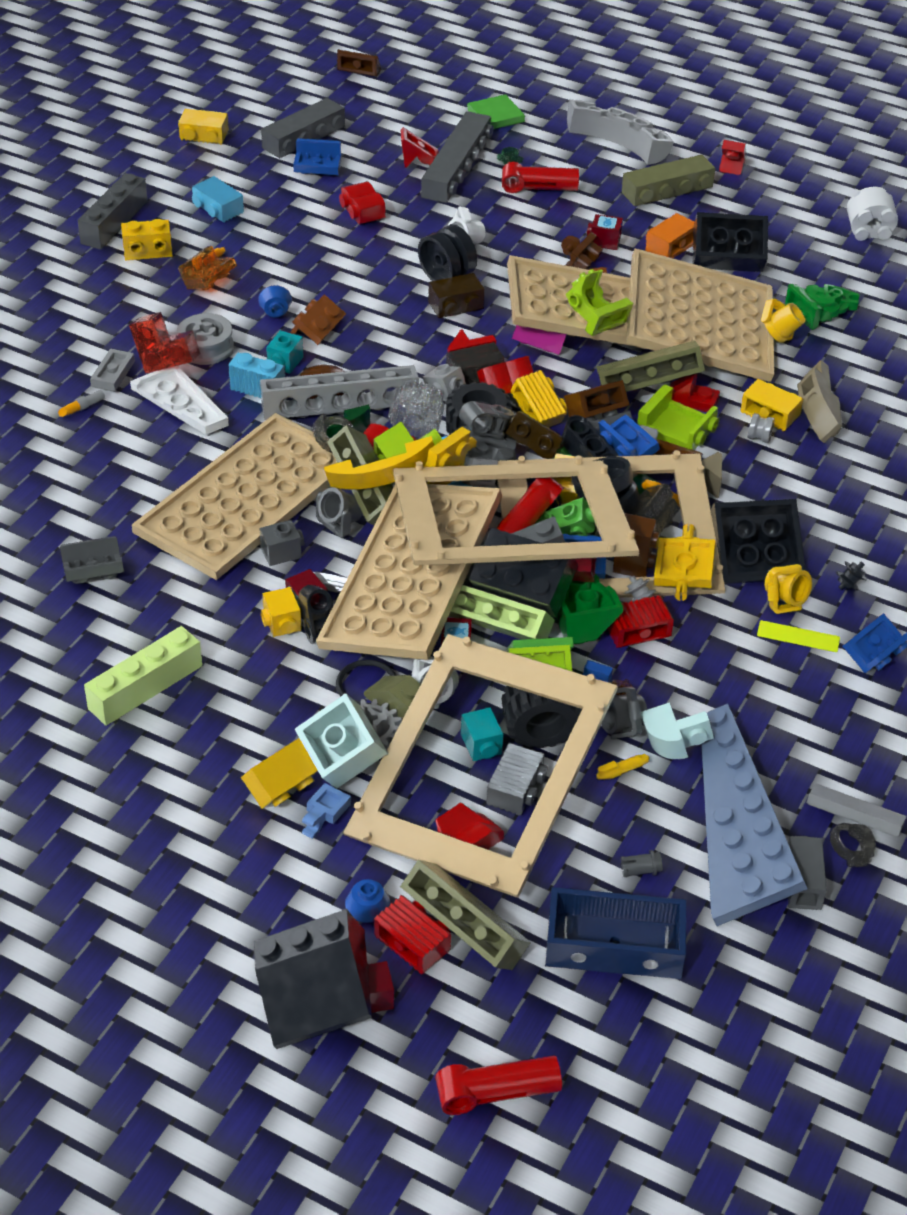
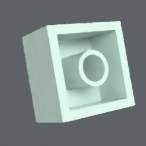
(341, 741)

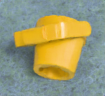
(783, 321)
(788, 584)

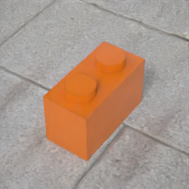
(670, 236)

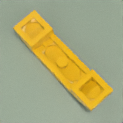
(380, 472)

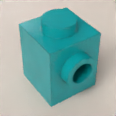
(286, 350)
(481, 734)

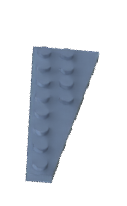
(745, 842)

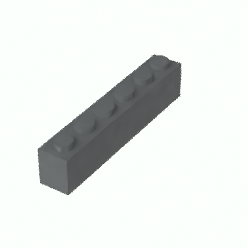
(456, 157)

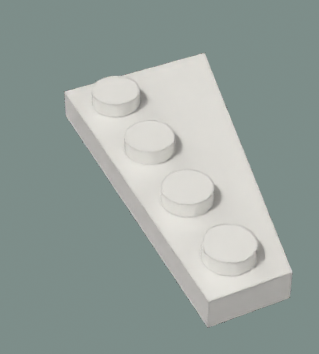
(182, 398)

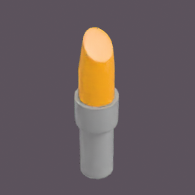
(81, 403)

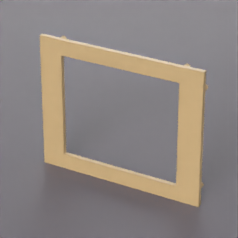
(595, 482)
(692, 501)
(452, 854)

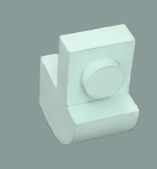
(672, 737)

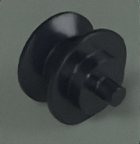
(851, 575)

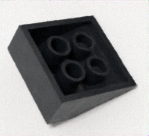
(756, 538)
(313, 978)

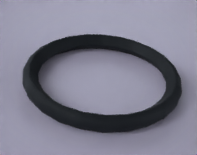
(389, 670)

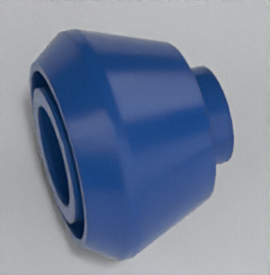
(275, 300)
(367, 900)

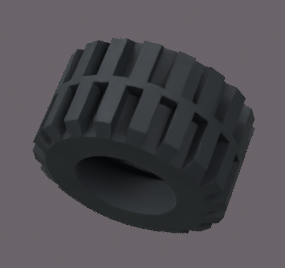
(475, 392)
(537, 719)

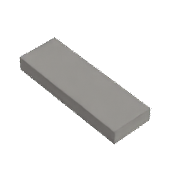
(856, 810)

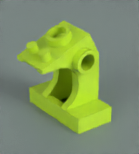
(587, 300)

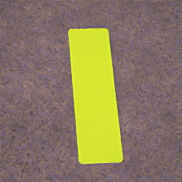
(798, 636)

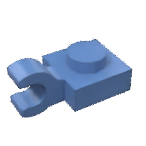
(323, 806)

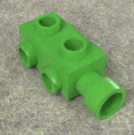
(572, 517)

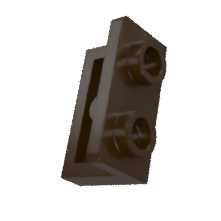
(535, 435)

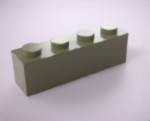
(668, 180)
(654, 366)
(355, 446)
(465, 915)

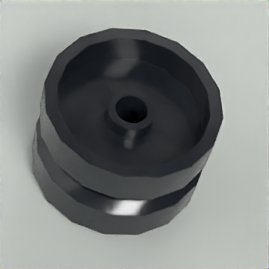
(447, 253)
(622, 481)

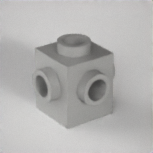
(445, 379)

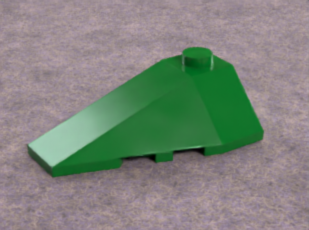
(588, 610)

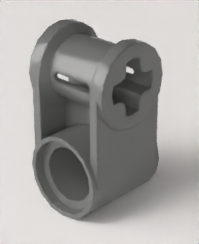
(485, 418)

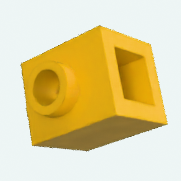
(281, 612)

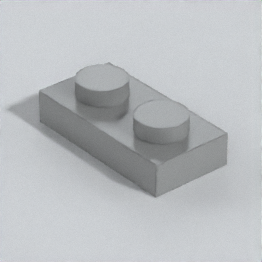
(112, 370)

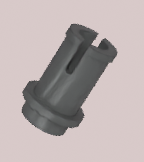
(641, 864)

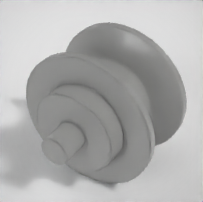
(639, 588)

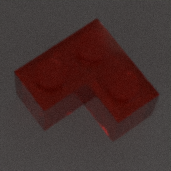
(159, 349)

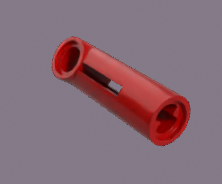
(538, 178)
(531, 505)
(465, 1088)

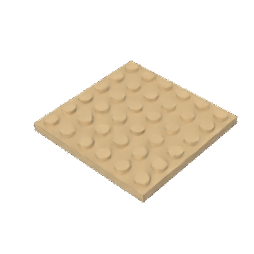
(694, 303)

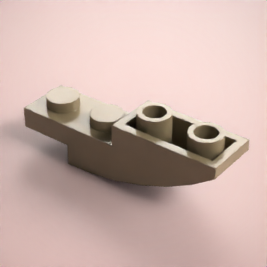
(820, 403)

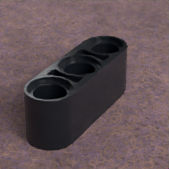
(584, 439)

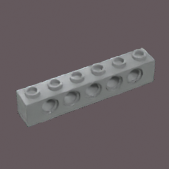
(327, 386)

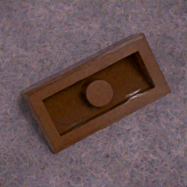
(358, 63)

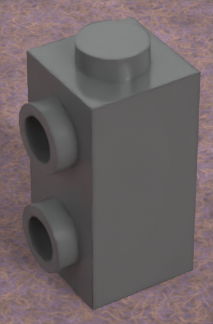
(810, 860)

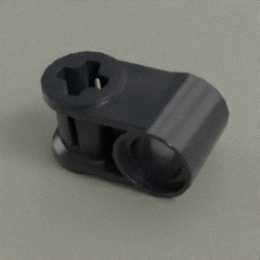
(314, 616)

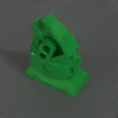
(821, 303)

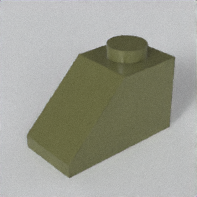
(395, 690)

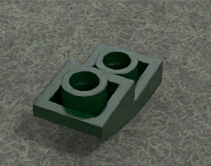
(357, 416)

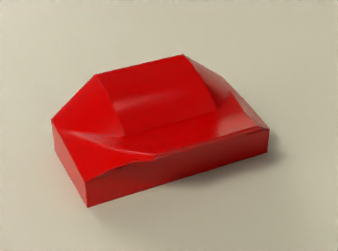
(469, 827)

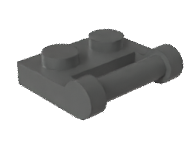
(492, 448)

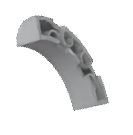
(619, 127)

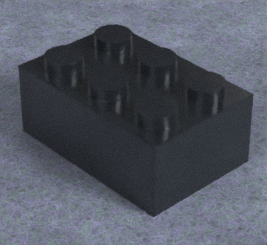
(730, 241)
(532, 582)

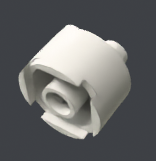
(872, 214)

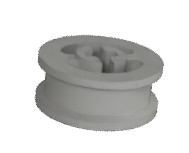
(212, 336)

